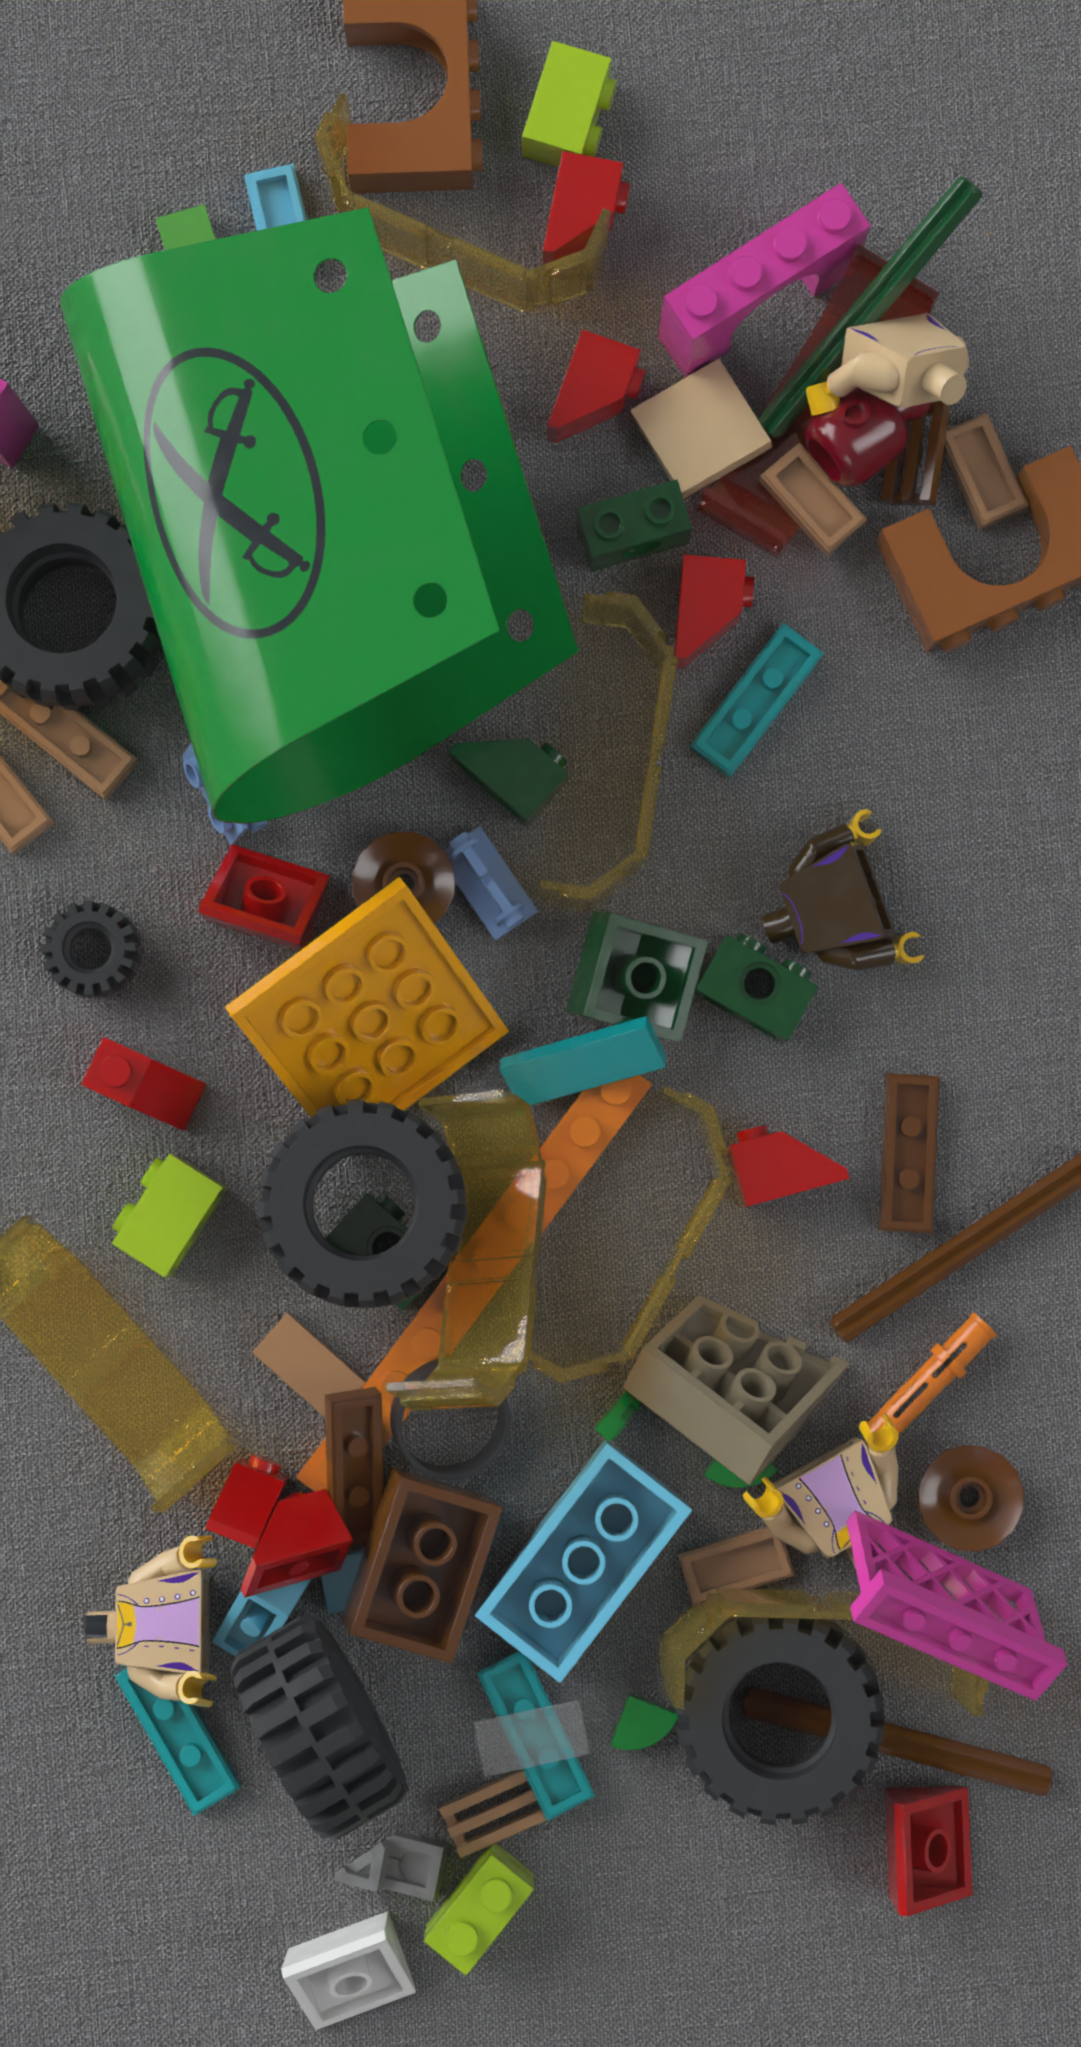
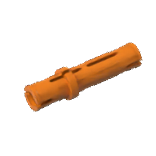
(974, 1334)

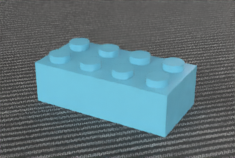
(582, 1560)

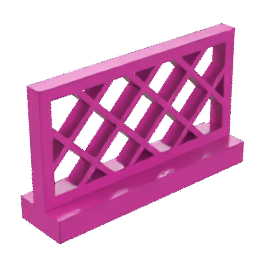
(932, 1621)

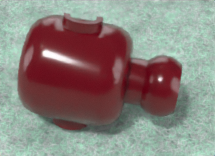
(859, 436)

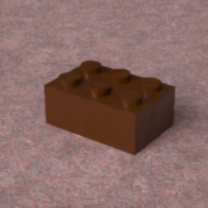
(421, 1565)

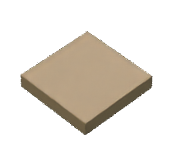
(701, 428)

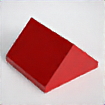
(265, 897)
(927, 1847)

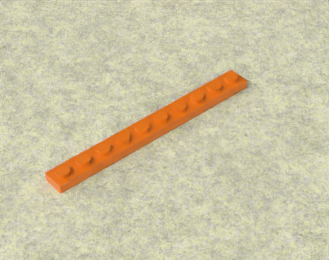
(568, 1157)

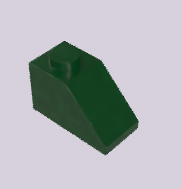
(514, 773)

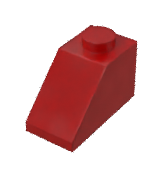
(580, 194)
(595, 385)
(709, 602)
(143, 1084)
(778, 1166)
(248, 1500)
(298, 1544)

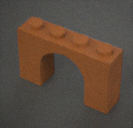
(438, 146)
(948, 602)

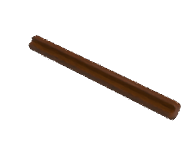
(958, 1250)
(905, 1743)

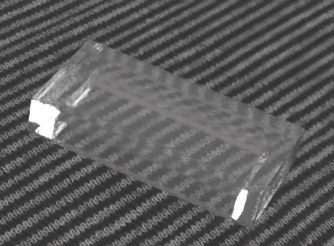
(531, 1738)

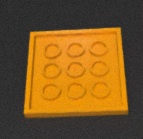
(369, 1009)

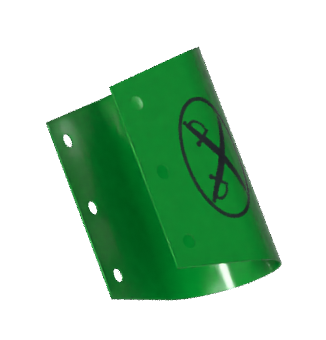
(309, 506)

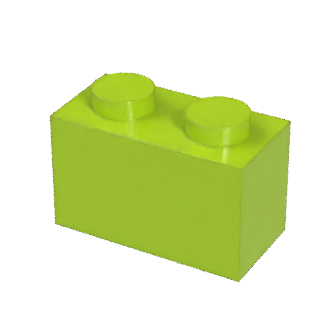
(567, 105)
(167, 1214)
(479, 1908)

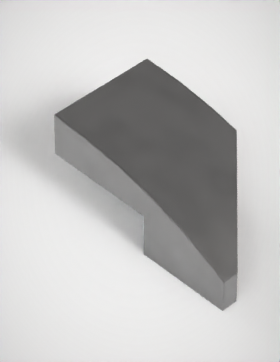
(400, 1865)

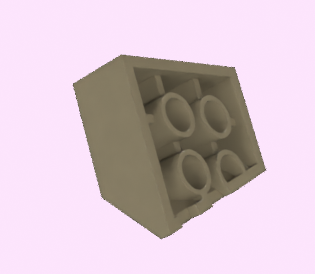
(731, 1385)

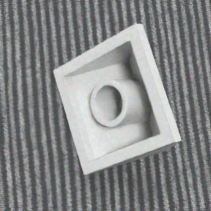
(348, 1971)

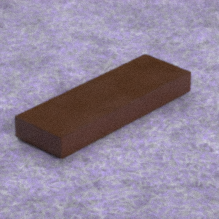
(909, 1153)
(355, 1458)

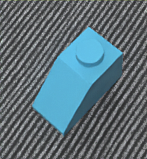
(257, 1616)

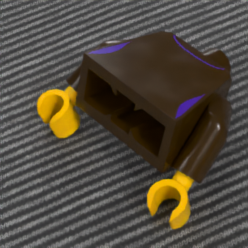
(837, 903)

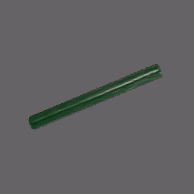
(873, 302)

